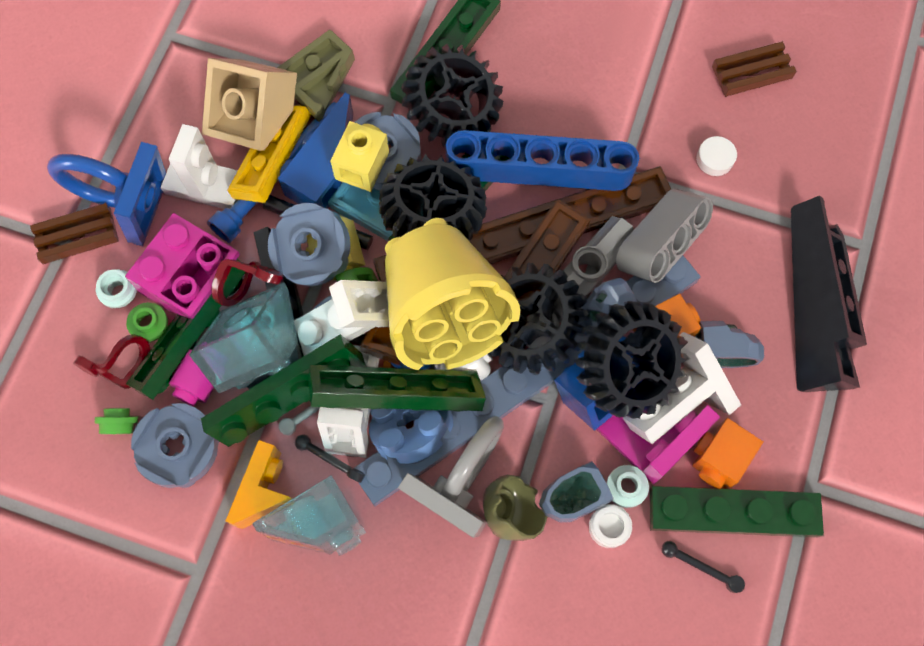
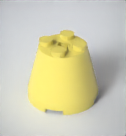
(444, 298)

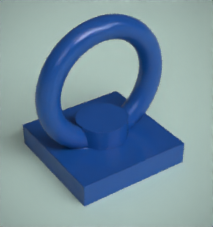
(135, 193)

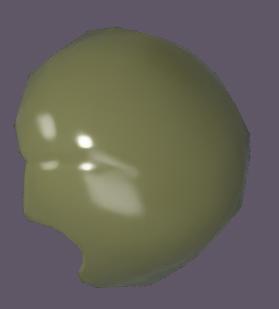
(512, 509)

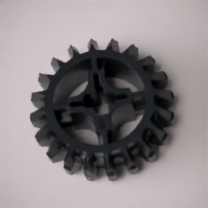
(445, 70)
(412, 188)
(542, 304)
(610, 370)

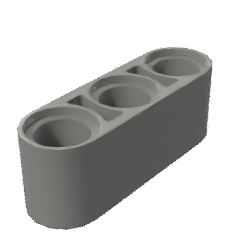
(664, 235)

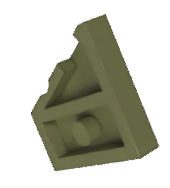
(320, 72)

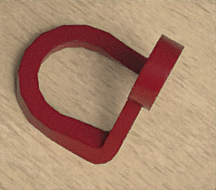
(264, 273)
(102, 369)

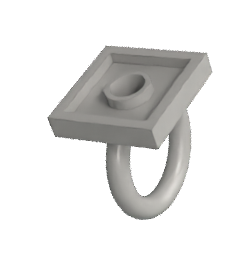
(450, 495)

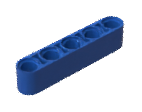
(559, 153)

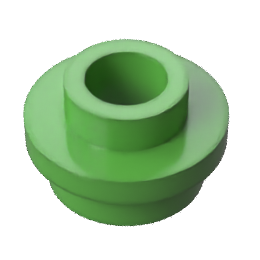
(155, 328)
(116, 421)

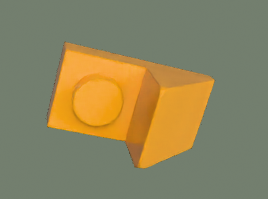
(253, 497)

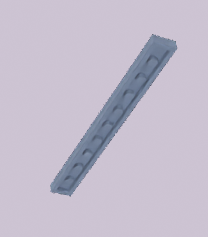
(507, 391)

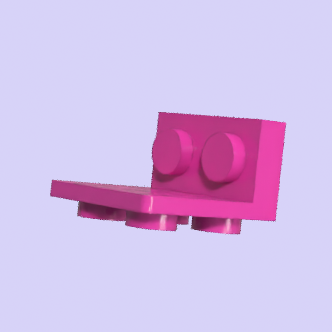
(664, 453)

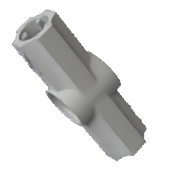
(599, 253)

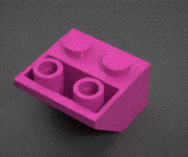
(179, 267)

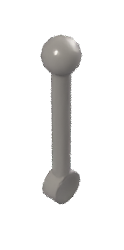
(288, 426)

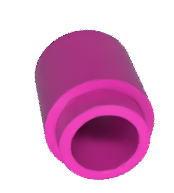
(190, 383)

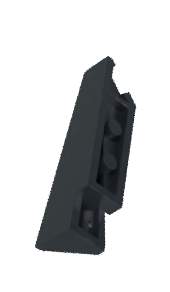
(824, 302)

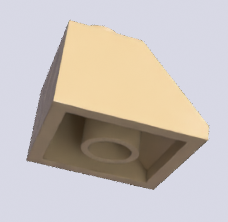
(246, 101)

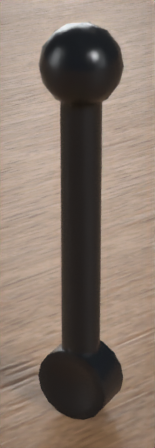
(303, 442)
(733, 583)

